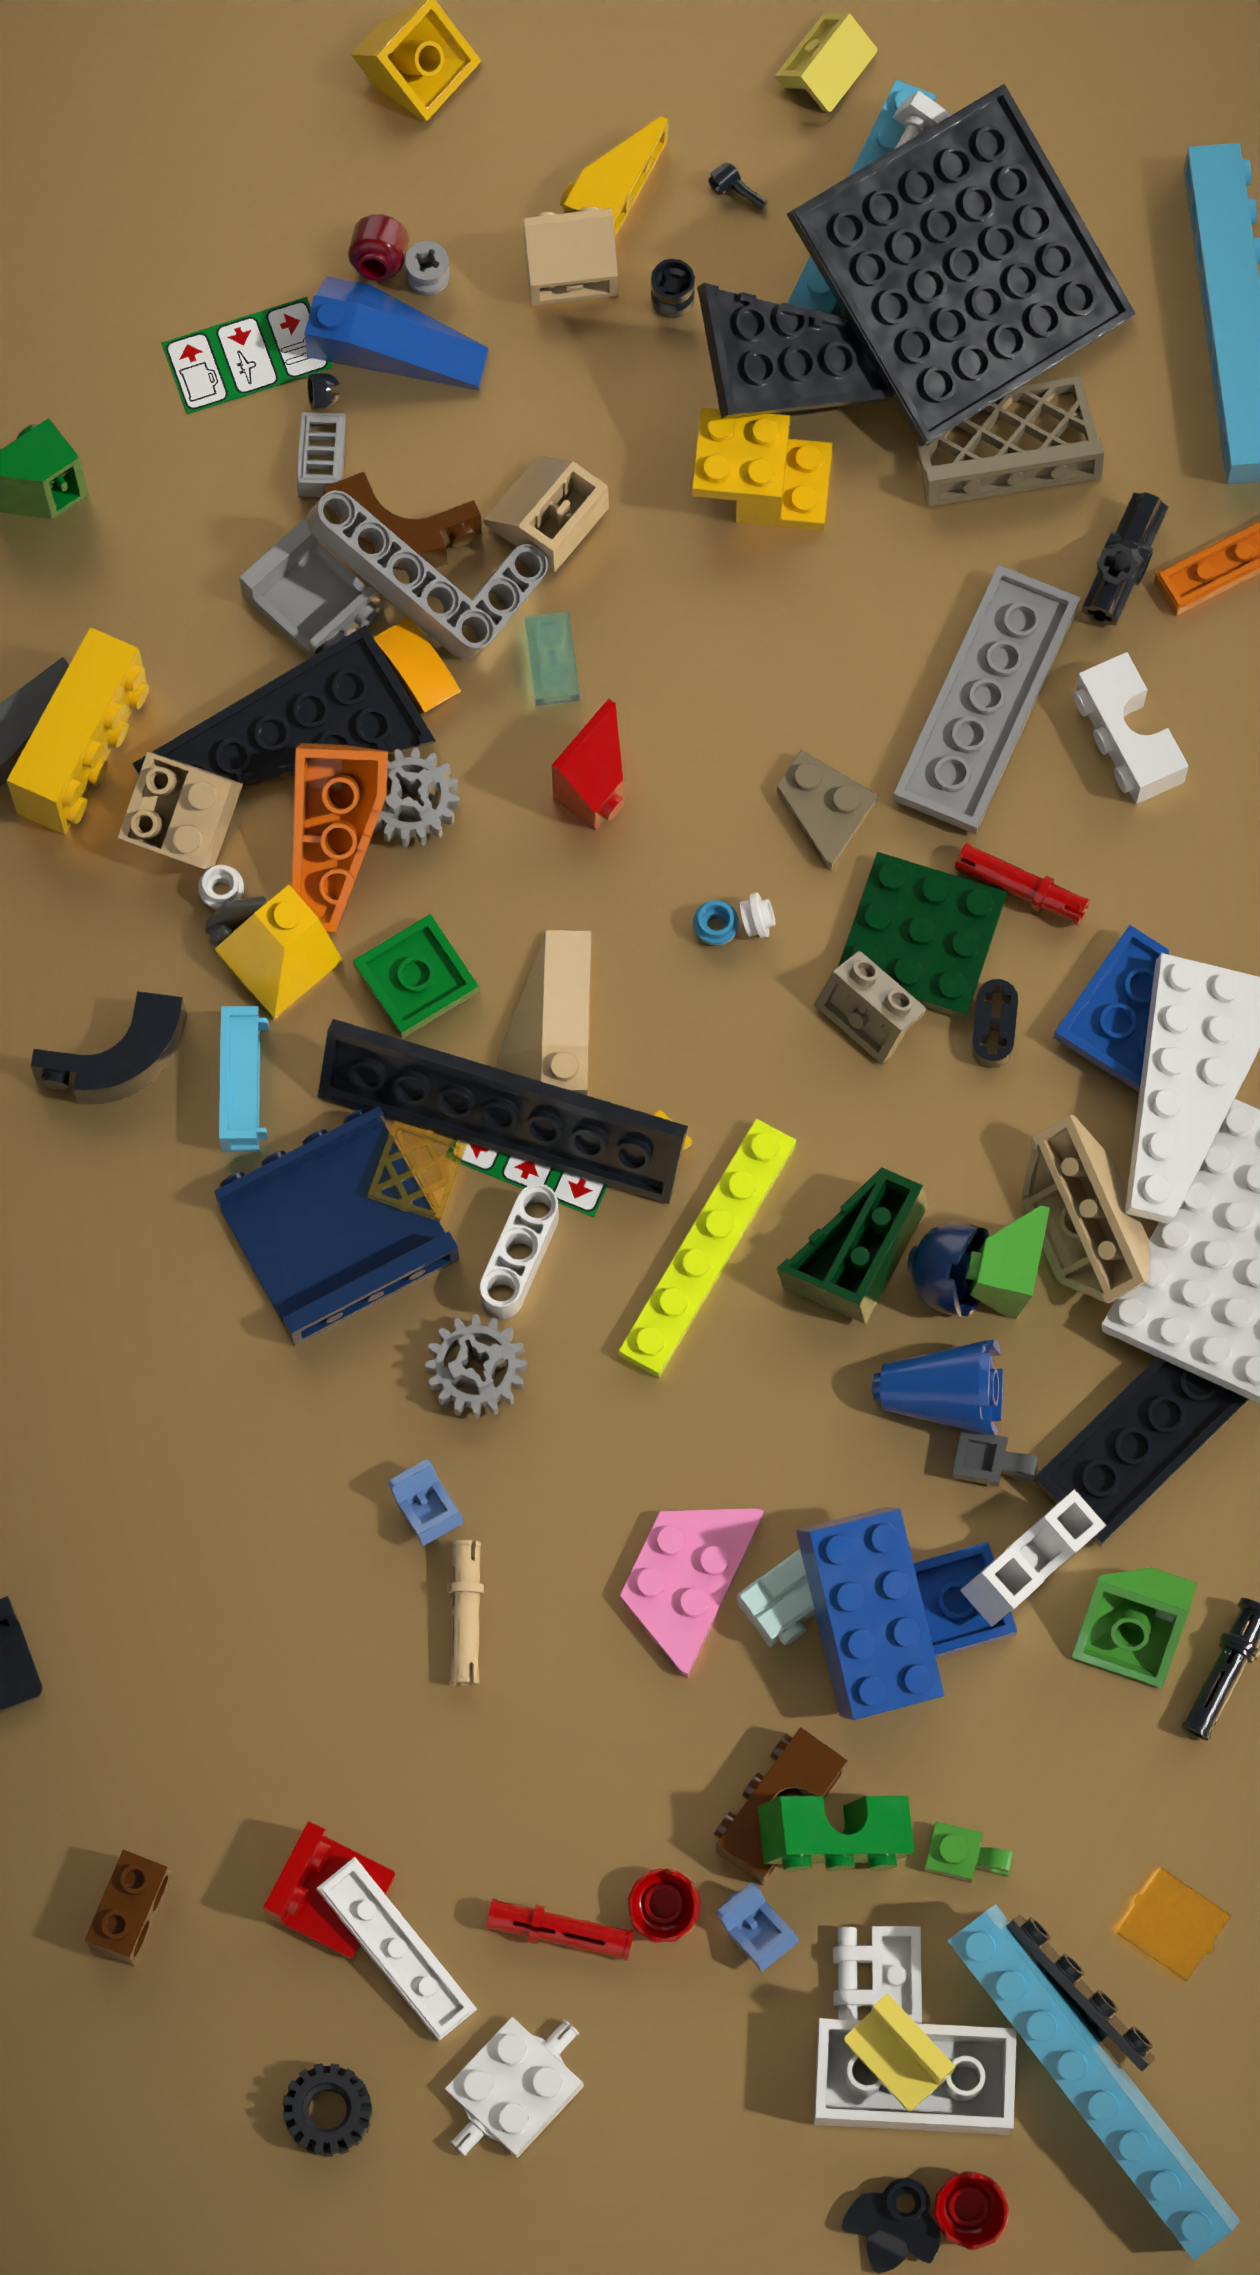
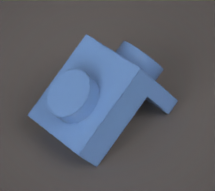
(425, 1502)
(756, 1927)

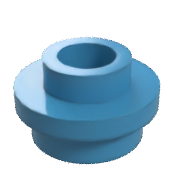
(716, 910)

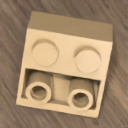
(570, 256)
(550, 508)
(180, 811)

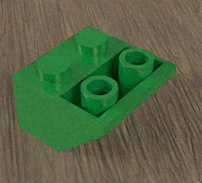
(40, 473)

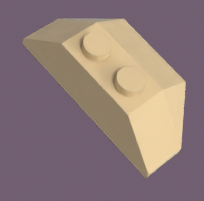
(1087, 1230)

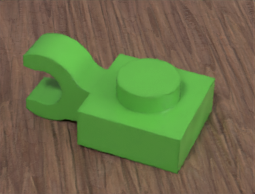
(957, 1854)

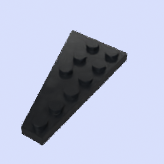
(783, 356)
(331, 698)

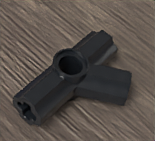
(1125, 559)

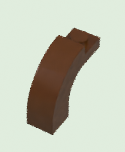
(425, 535)

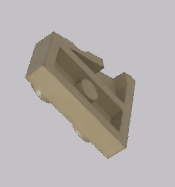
(825, 804)

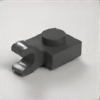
(984, 1459)

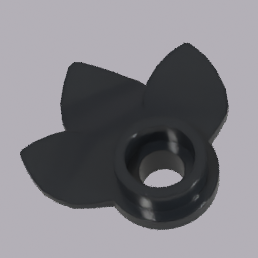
(892, 2232)

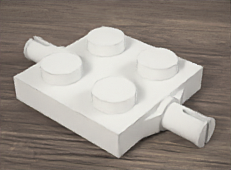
(514, 2087)

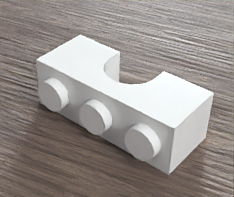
(1142, 762)
(1032, 1558)

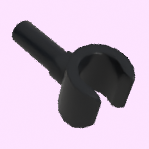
(728, 177)

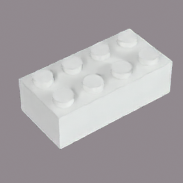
(971, 2100)

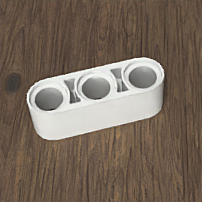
(519, 1230)

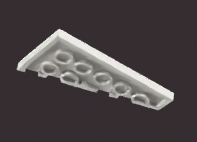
(1194, 1062)

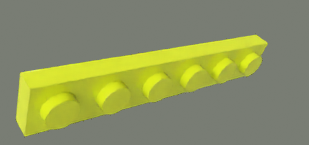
(707, 1248)

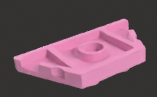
(687, 1575)

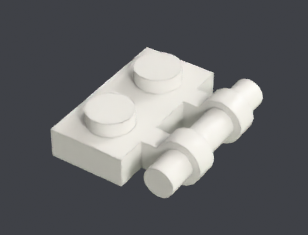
(895, 1970)

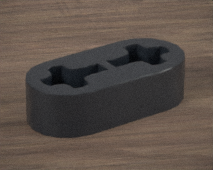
(984, 1022)

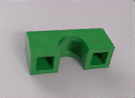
(799, 1834)

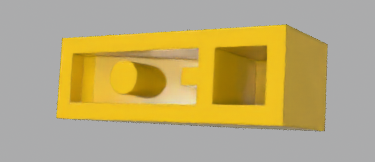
(619, 174)

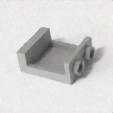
(308, 592)

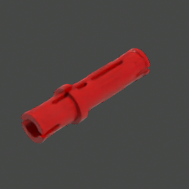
(1023, 884)
(559, 1929)

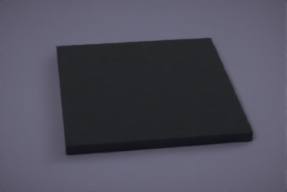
(961, 264)

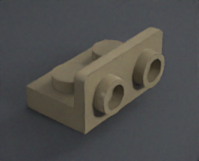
(869, 1006)

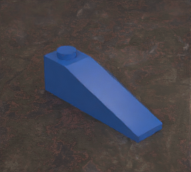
(376, 332)

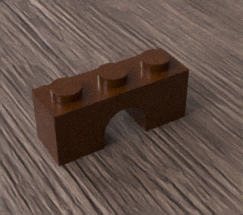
(801, 1769)

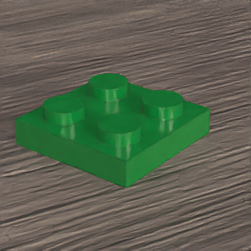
(416, 976)

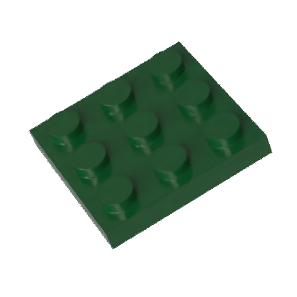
(926, 931)

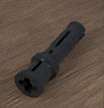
(1238, 1649)

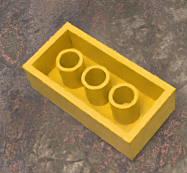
(78, 732)

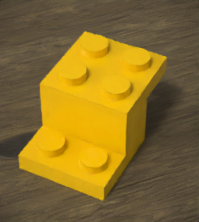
(766, 472)

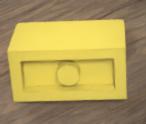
(828, 59)
(899, 2053)

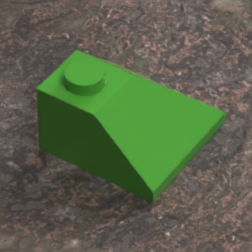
(1008, 1264)
(1135, 1623)

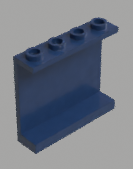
(318, 1236)

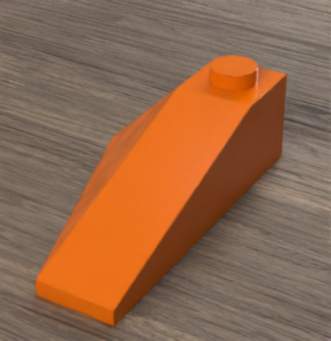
(334, 818)

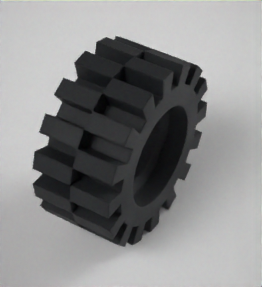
(344, 2135)

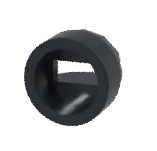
(319, 390)

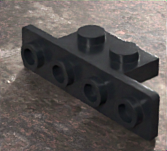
(1094, 2007)

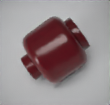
(378, 247)

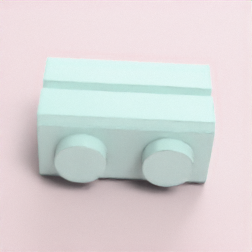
(779, 1602)

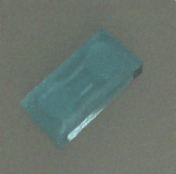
(552, 658)

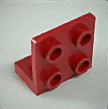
(298, 1903)

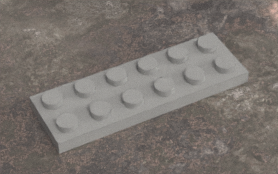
(986, 699)

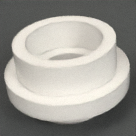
(215, 876)
(757, 915)

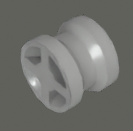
(427, 279)

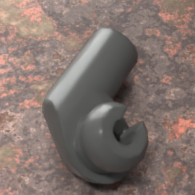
(229, 915)

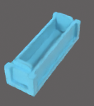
(240, 1079)

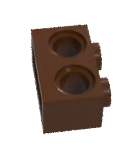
(128, 1907)

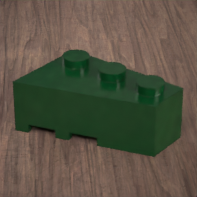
(859, 1249)

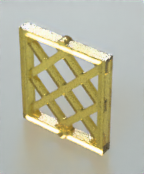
(405, 1203)

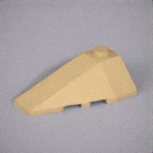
(553, 1015)

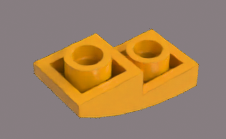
(417, 665)

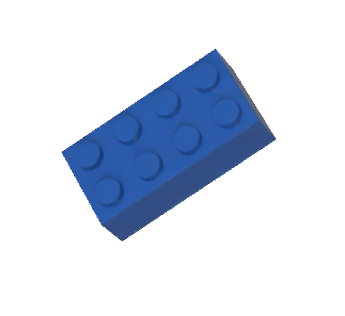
(870, 1613)

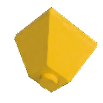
(417, 57)
(280, 952)

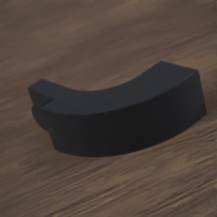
(126, 1066)

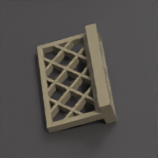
(1012, 467)

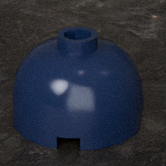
(941, 1264)

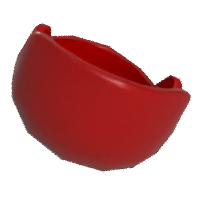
(664, 1905)
(971, 2210)

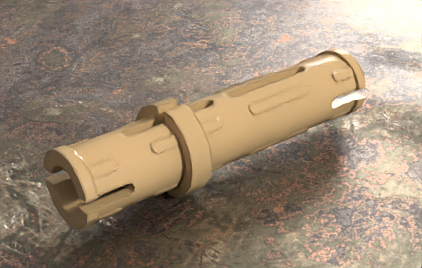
(464, 1603)

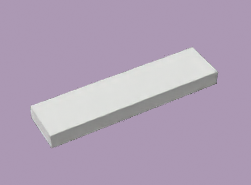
(396, 1949)

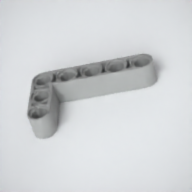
(425, 579)

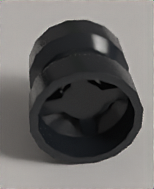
(675, 278)

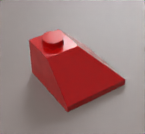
(589, 771)

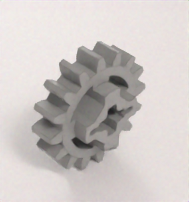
(419, 779)
(459, 1374)

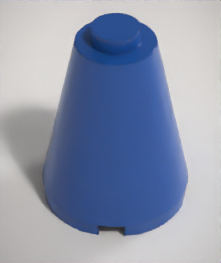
(946, 1387)

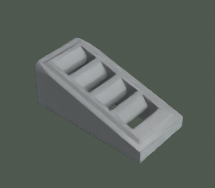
(312, 484)

